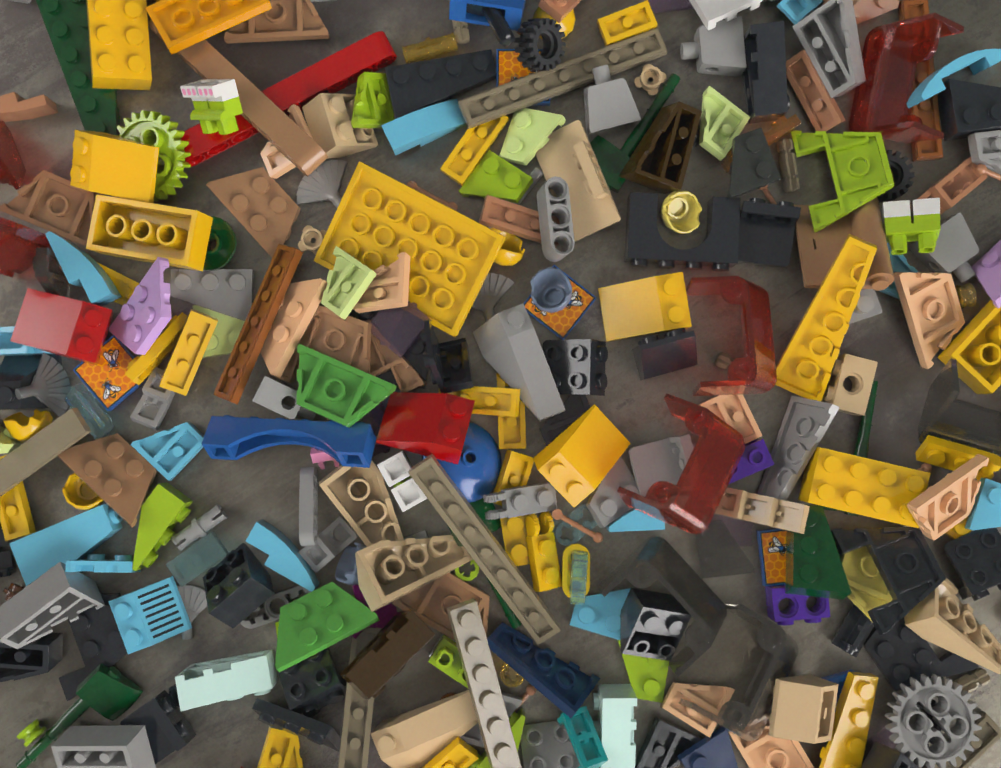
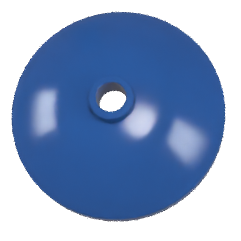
(482, 473)

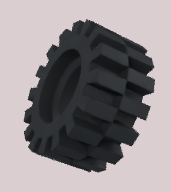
(551, 44)
(902, 176)

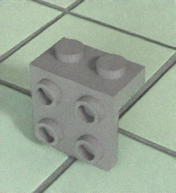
(660, 461)
(547, 746)

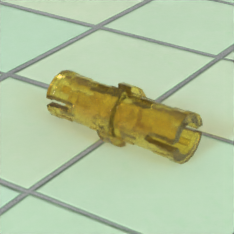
(429, 48)

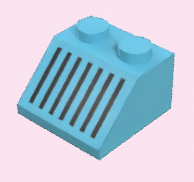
(150, 615)

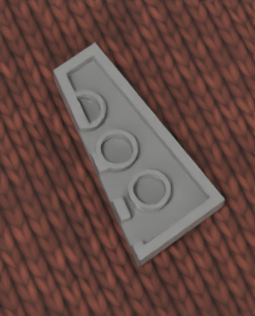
(795, 444)

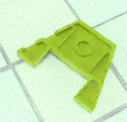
(856, 166)

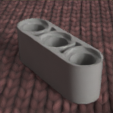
(561, 208)

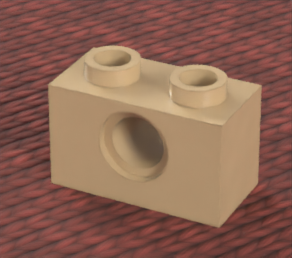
(861, 373)

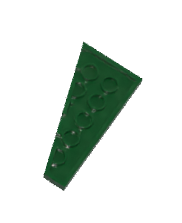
(69, 34)

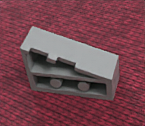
(833, 46)
(46, 603)
(104, 747)

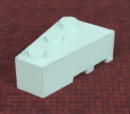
(226, 679)
(616, 723)

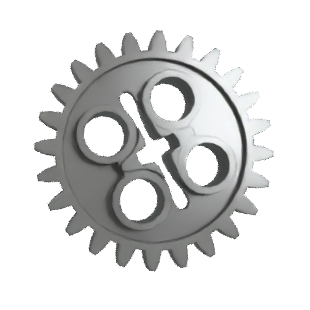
(951, 704)

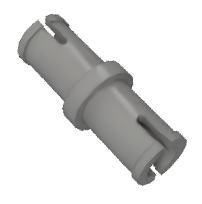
(199, 527)

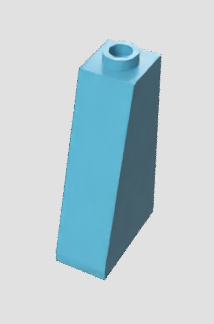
(65, 541)

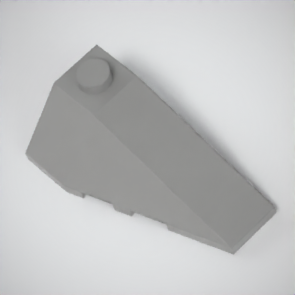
(516, 354)

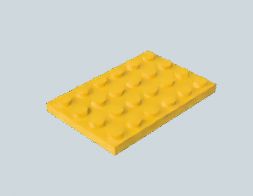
(445, 247)

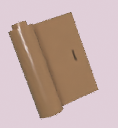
(863, 223)

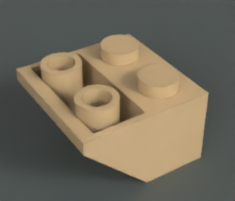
(330, 125)
(803, 709)

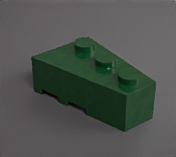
(813, 560)

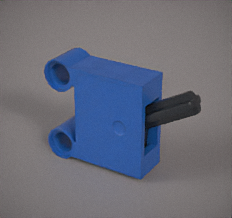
(498, 14)

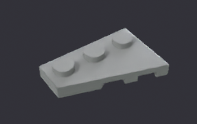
(218, 290)

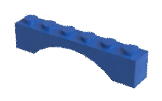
(237, 436)

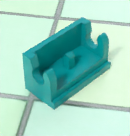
(584, 738)

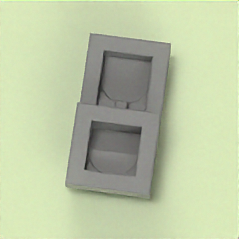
(153, 403)
(329, 544)

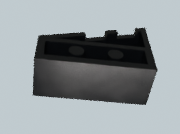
(968, 109)
(32, 658)

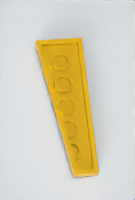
(817, 340)
(851, 722)

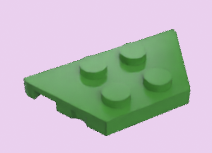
(337, 388)
(318, 623)

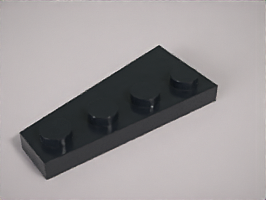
(436, 80)

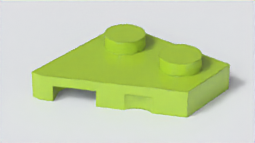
(372, 101)
(496, 178)
(646, 676)

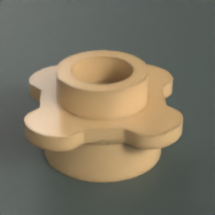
(650, 71)
(308, 234)

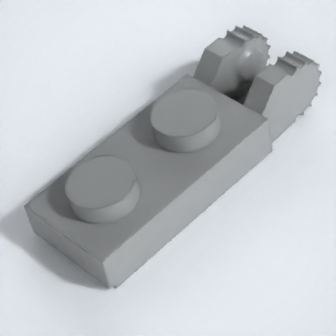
(522, 500)

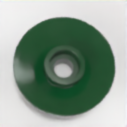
(225, 248)

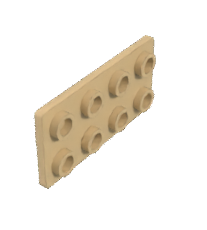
(573, 159)

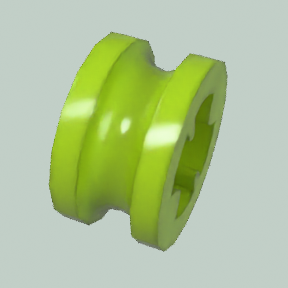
(473, 574)
(31, 732)

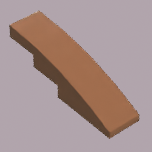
(16, 108)
(954, 185)

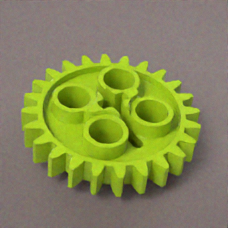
(159, 131)

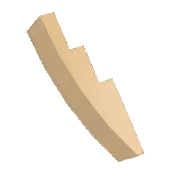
(763, 510)

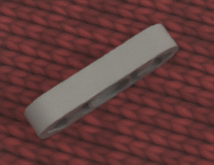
(308, 506)
(273, 616)

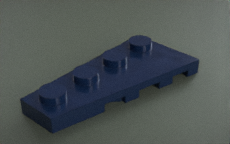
(549, 675)
(710, 752)

